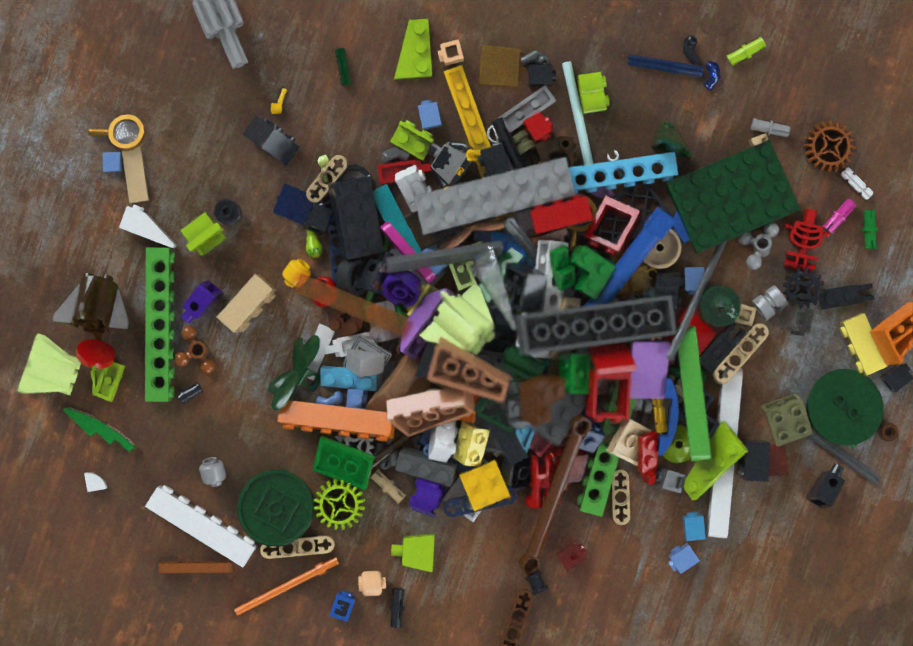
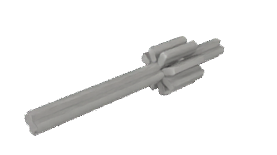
(220, 20)

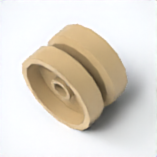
(668, 256)

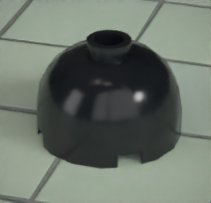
(518, 474)

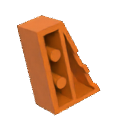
(895, 335)

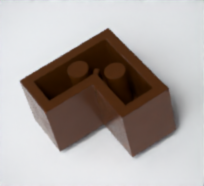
(537, 397)

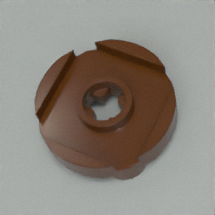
(340, 326)

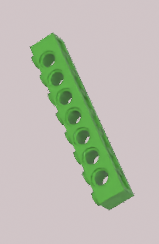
(152, 333)
(597, 504)

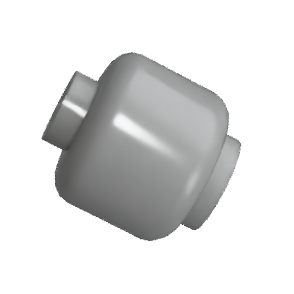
(212, 471)

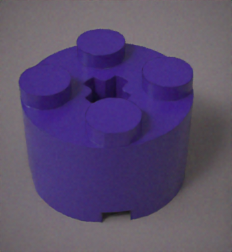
(427, 497)

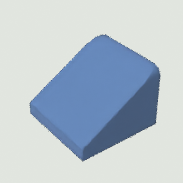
(112, 162)

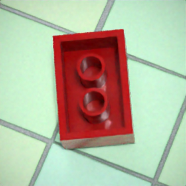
(561, 214)

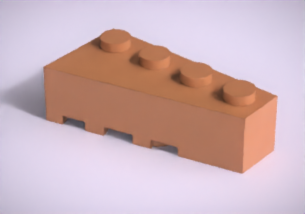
(467, 372)
(429, 409)

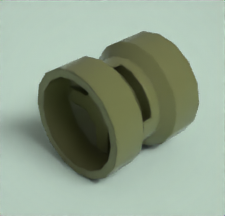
(523, 142)

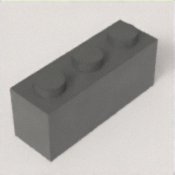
(417, 464)

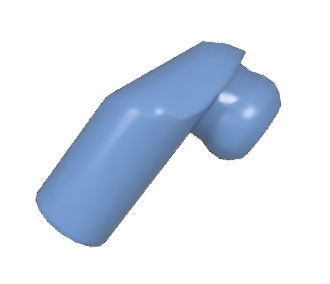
(334, 400)

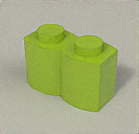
(592, 92)

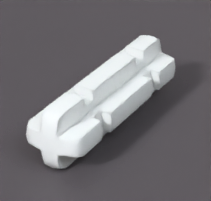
(857, 183)

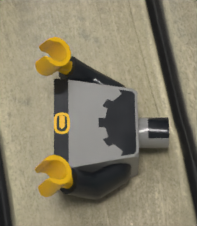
(451, 161)

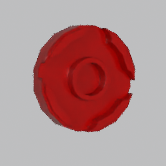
(95, 353)

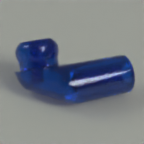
(714, 71)

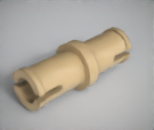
(388, 486)

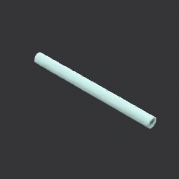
(577, 113)

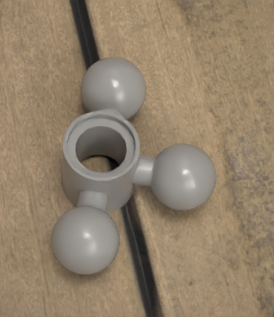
(754, 260)

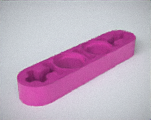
(405, 249)

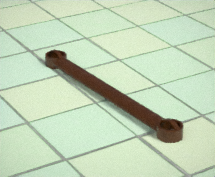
(555, 494)

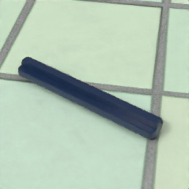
(664, 65)

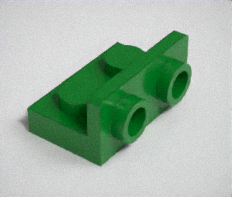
(575, 371)

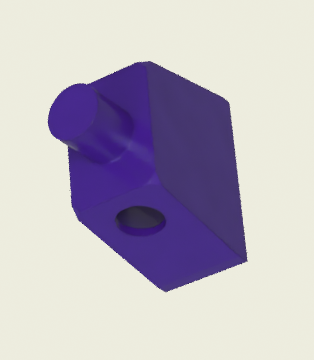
(205, 296)

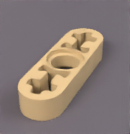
(339, 170)
(615, 511)

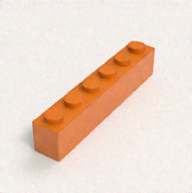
(336, 419)

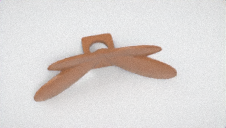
(492, 224)

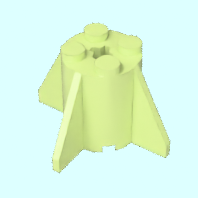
(462, 321)
(48, 368)

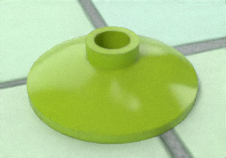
(681, 454)

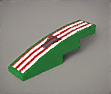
(94, 425)

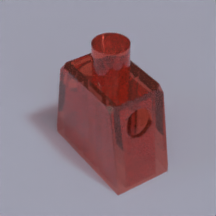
(578, 467)

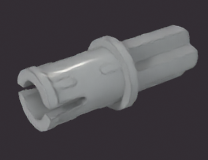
(770, 128)

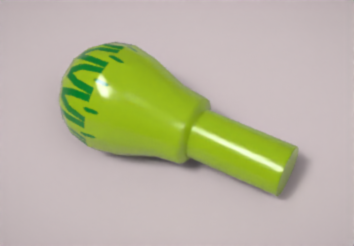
(313, 246)

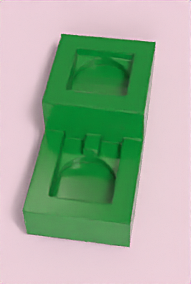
(562, 272)

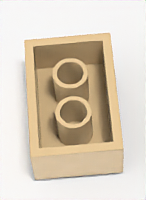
(247, 304)

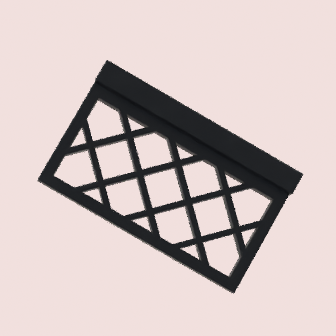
(641, 224)

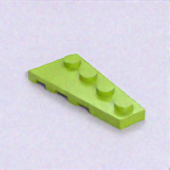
(725, 452)

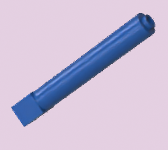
(655, 229)

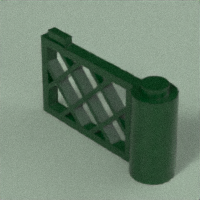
(522, 365)

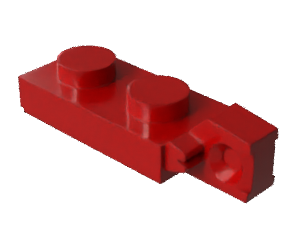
(388, 171)
(648, 456)

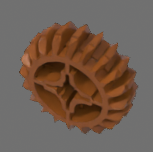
(834, 153)

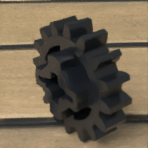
(810, 282)

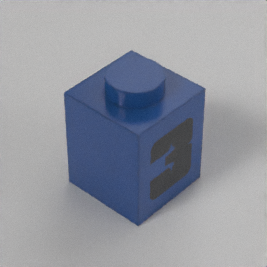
(342, 605)

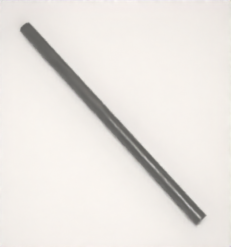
(695, 301)

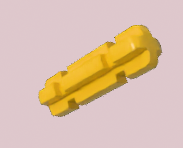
(659, 415)

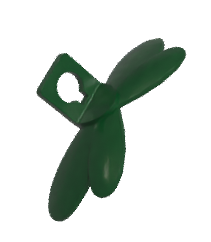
(286, 383)

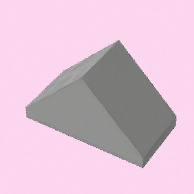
(365, 362)

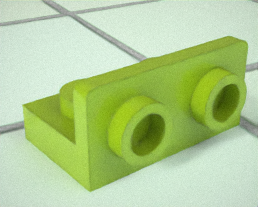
(412, 140)

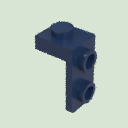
(594, 437)

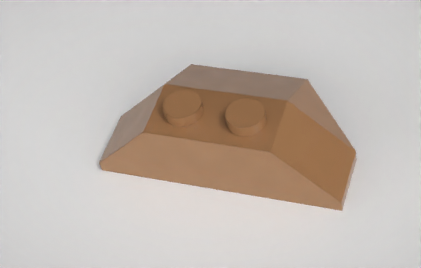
(399, 384)

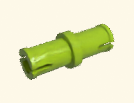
(746, 51)

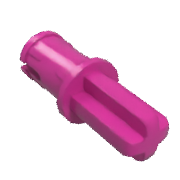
(839, 215)

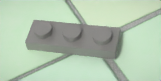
(531, 105)

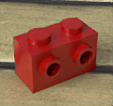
(538, 127)

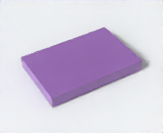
(651, 369)

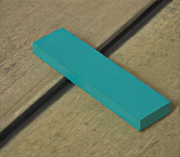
(390, 212)

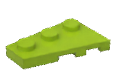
(415, 52)

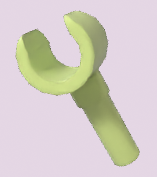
(323, 161)

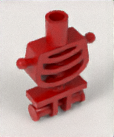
(808, 223)

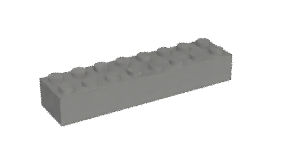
(494, 195)

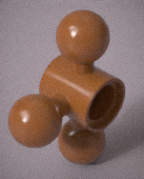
(182, 358)

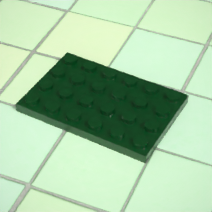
(732, 196)

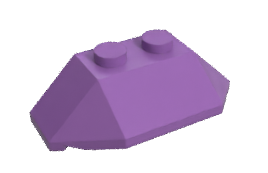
(420, 320)

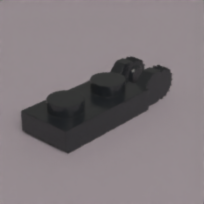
(844, 296)
(720, 349)

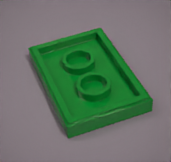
(343, 463)

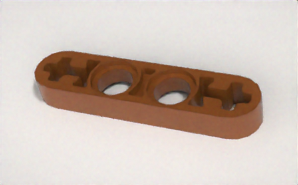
(195, 567)

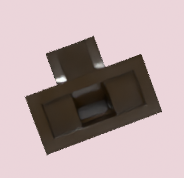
(561, 145)

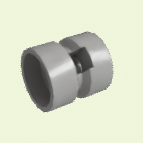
(770, 302)

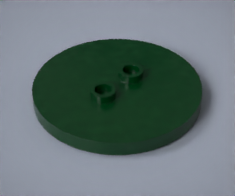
(844, 407)
(275, 508)

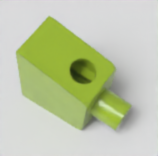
(416, 551)

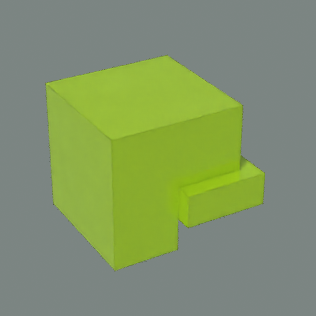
(203, 234)

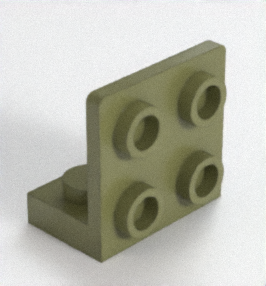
(787, 419)

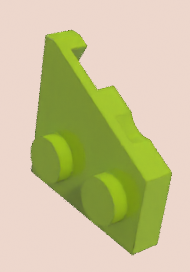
(106, 380)

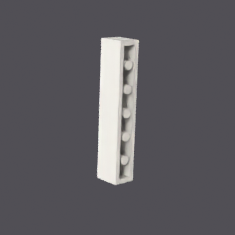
(201, 526)

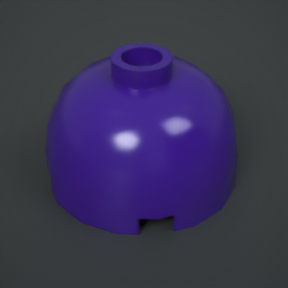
(402, 288)

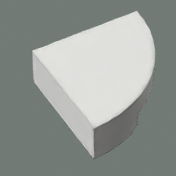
(94, 482)

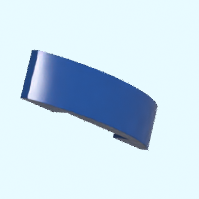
(666, 438)

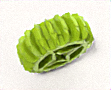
(331, 500)

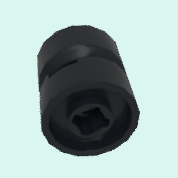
(227, 212)

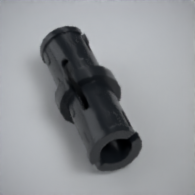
(397, 607)

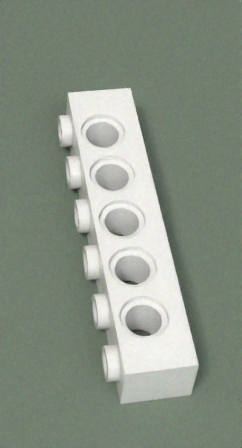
(552, 295)

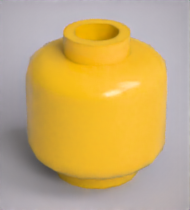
(294, 270)

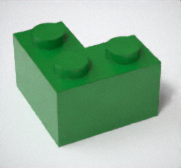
(594, 272)

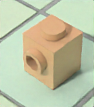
(450, 53)

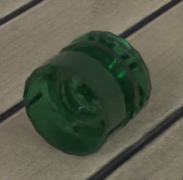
(709, 312)

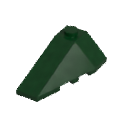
(670, 140)

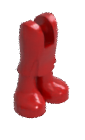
(540, 478)

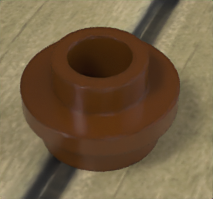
(894, 431)

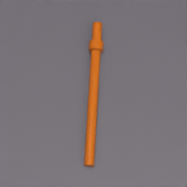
(320, 569)

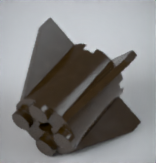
(95, 306)

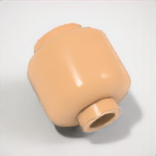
(371, 583)

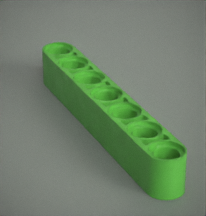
(693, 396)

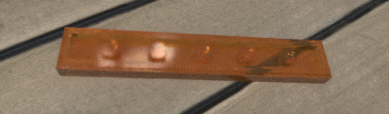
(351, 304)

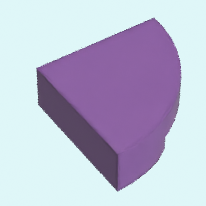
(601, 192)

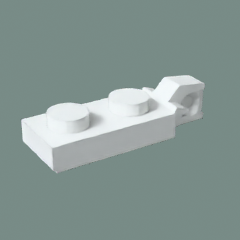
(341, 344)

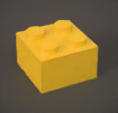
(484, 485)

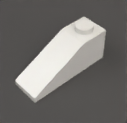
(143, 224)

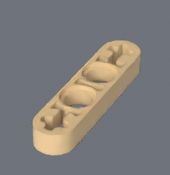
(740, 353)
(298, 550)

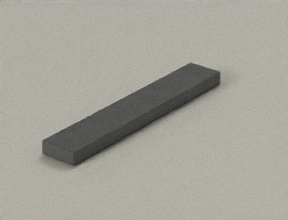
(439, 257)

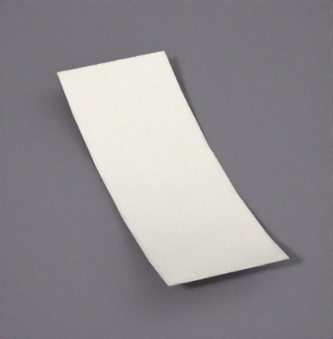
(325, 335)

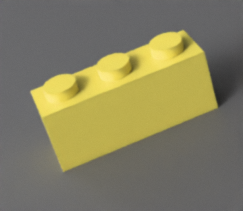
(862, 345)

